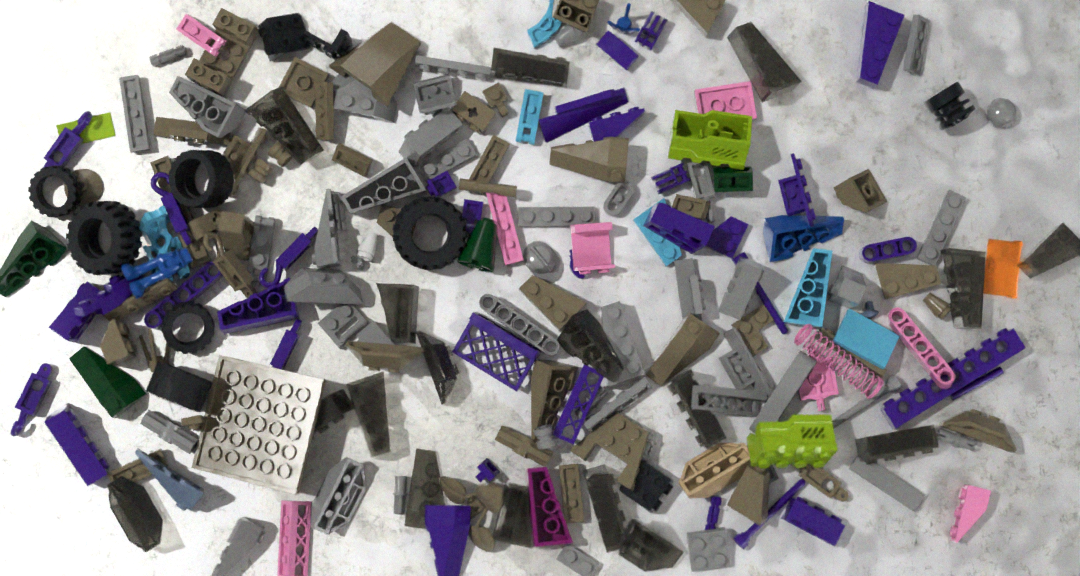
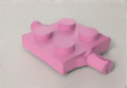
(819, 383)

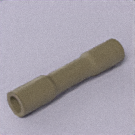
(500, 189)

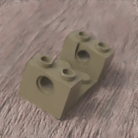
(218, 74)

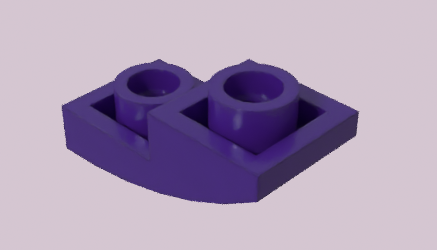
(617, 50)

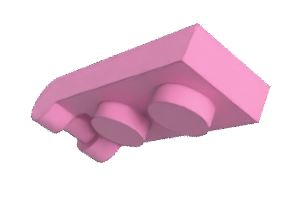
(200, 34)

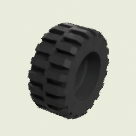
(403, 233)
(84, 237)

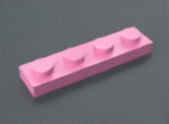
(505, 228)

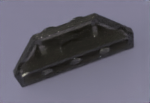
(439, 365)
(135, 513)
(647, 547)

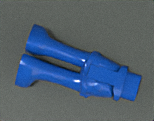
(168, 264)

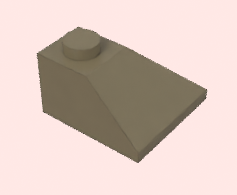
(860, 192)

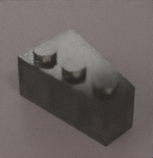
(1054, 249)
(400, 309)
(331, 410)
(513, 519)

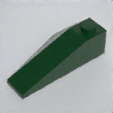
(30, 254)
(108, 383)

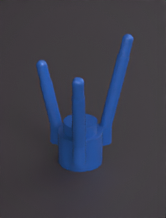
(624, 23)

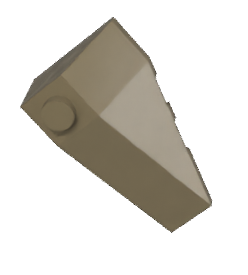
(686, 345)

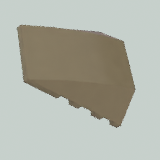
(380, 61)

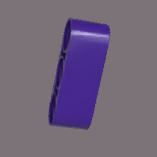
(896, 246)

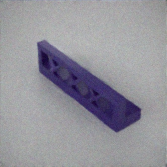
(570, 405)

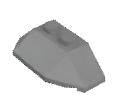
(322, 286)
(338, 496)

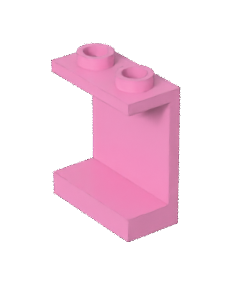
(591, 247)

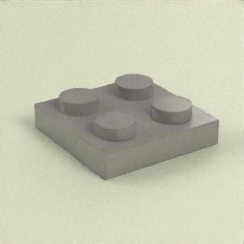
(708, 549)

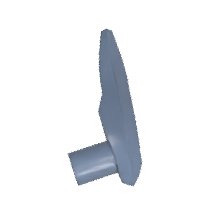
(870, 313)

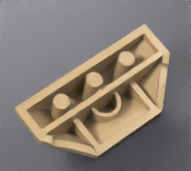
(714, 469)

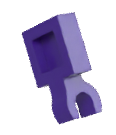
(471, 212)

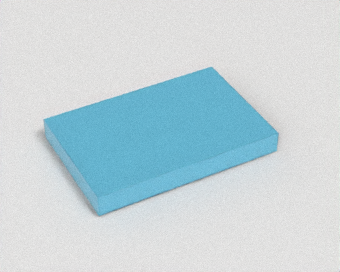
(865, 338)

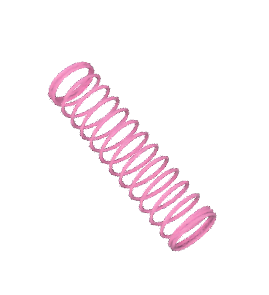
(807, 333)

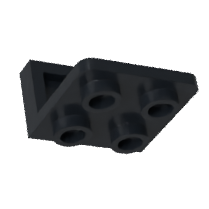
(283, 35)
(339, 47)
(649, 487)

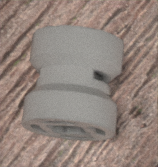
(545, 437)

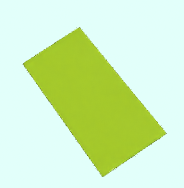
(98, 128)

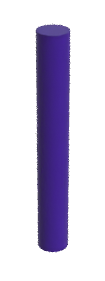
(976, 383)

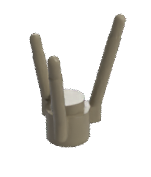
(152, 362)

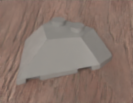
(356, 98)

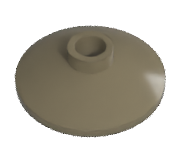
(93, 186)

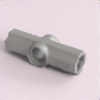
(169, 431)

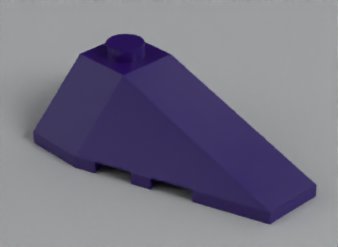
(448, 534)

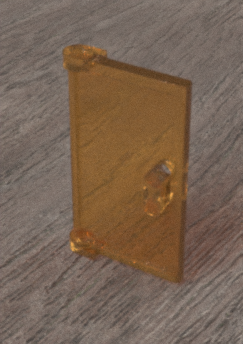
(1002, 262)

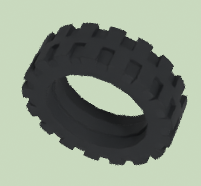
(38, 199)
(192, 346)

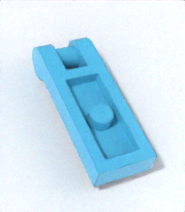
(529, 116)

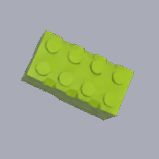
(711, 137)
(791, 444)

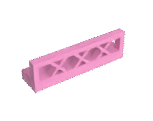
(289, 539)

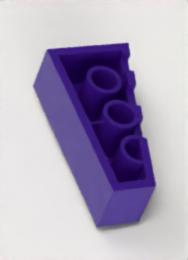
(878, 37)

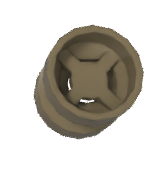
(280, 154)
(261, 169)

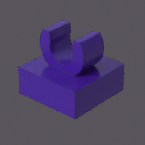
(487, 470)

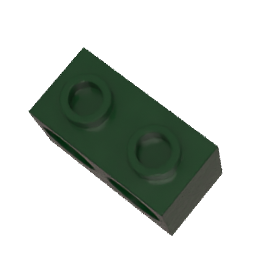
(732, 180)

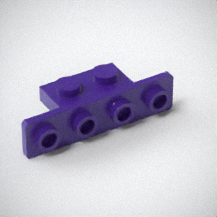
(794, 193)

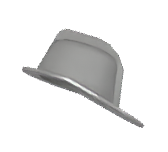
(543, 261)

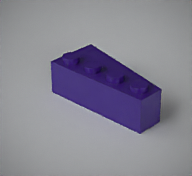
(258, 310)
(77, 444)

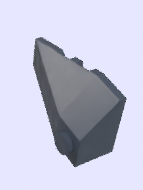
(177, 486)

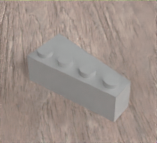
(620, 337)

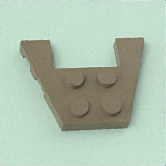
(621, 439)

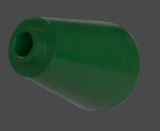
(480, 247)

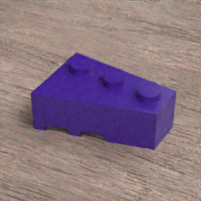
(69, 324)
(813, 520)

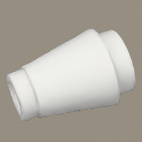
(368, 247)

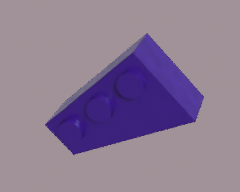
(679, 227)

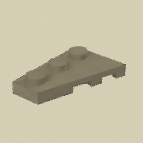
(905, 278)

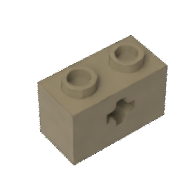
(469, 103)

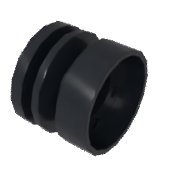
(949, 106)

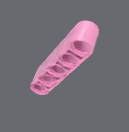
(919, 339)

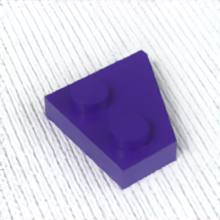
(727, 237)

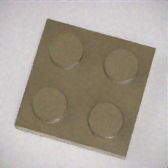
(300, 81)

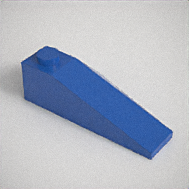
(793, 233)

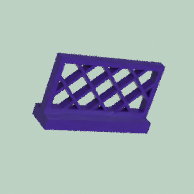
(506, 337)

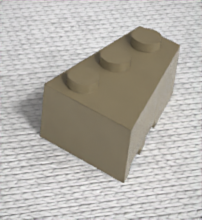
(551, 301)

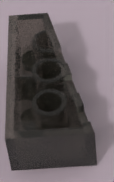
(285, 123)
(703, 422)
(897, 443)
(605, 506)

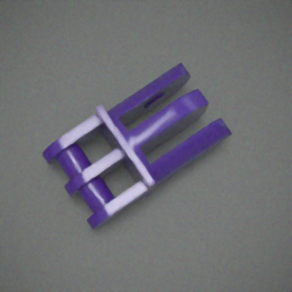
(650, 32)
(672, 178)

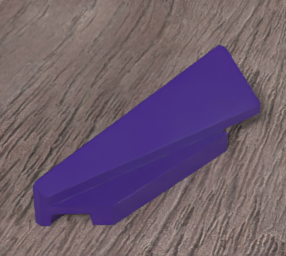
(581, 111)

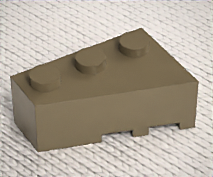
(700, 12)

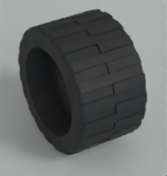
(183, 178)
(179, 386)

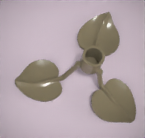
(489, 495)

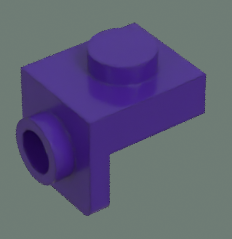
(440, 185)

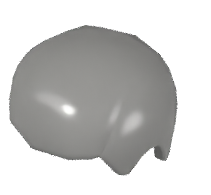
(1001, 113)

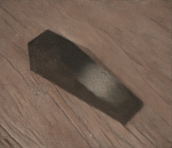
(587, 341)

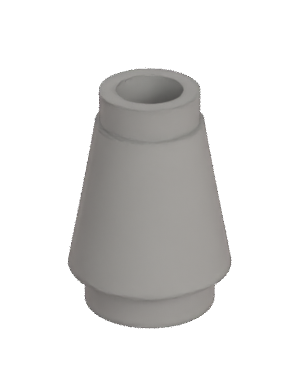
(567, 35)

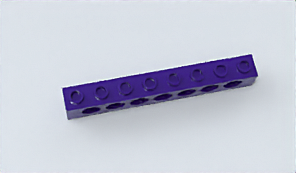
(1012, 346)

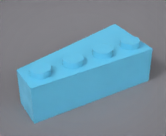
(811, 293)

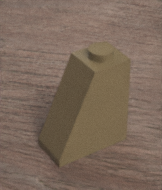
(752, 494)

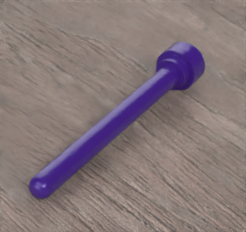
(765, 300)
(743, 538)

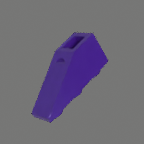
(613, 125)

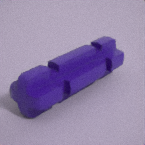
(713, 512)

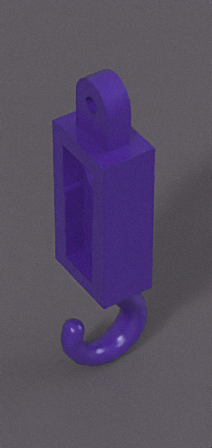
(67, 142)
(172, 208)
(289, 256)
(286, 346)
(30, 399)

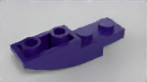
(115, 293)

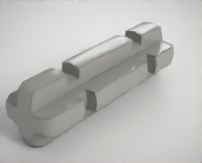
(167, 55)
(339, 212)

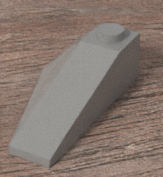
(208, 109)
(327, 245)
(241, 540)

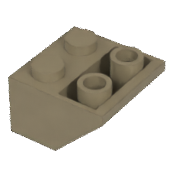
(575, 12)
(116, 344)

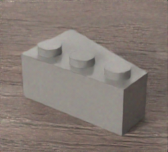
(429, 136)
(848, 288)

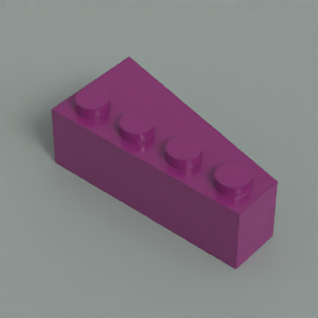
(545, 513)

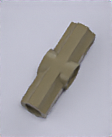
(523, 446)

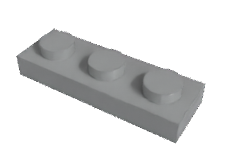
(916, 44)
(447, 160)

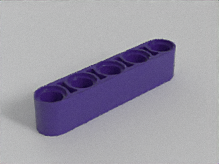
(189, 286)

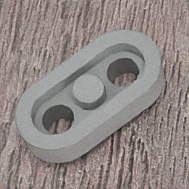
(617, 198)

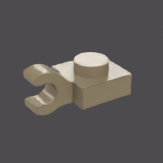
(496, 97)
(193, 422)

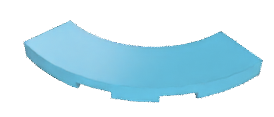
(544, 28)

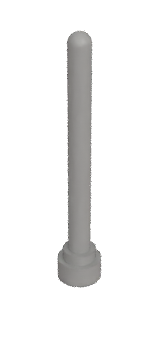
(891, 385)

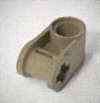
(204, 224)

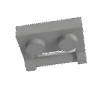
(338, 319)

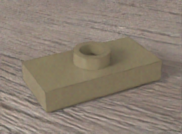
(352, 160)

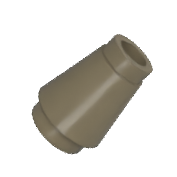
(937, 306)

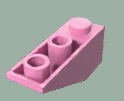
(971, 507)

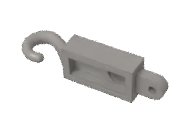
(702, 185)

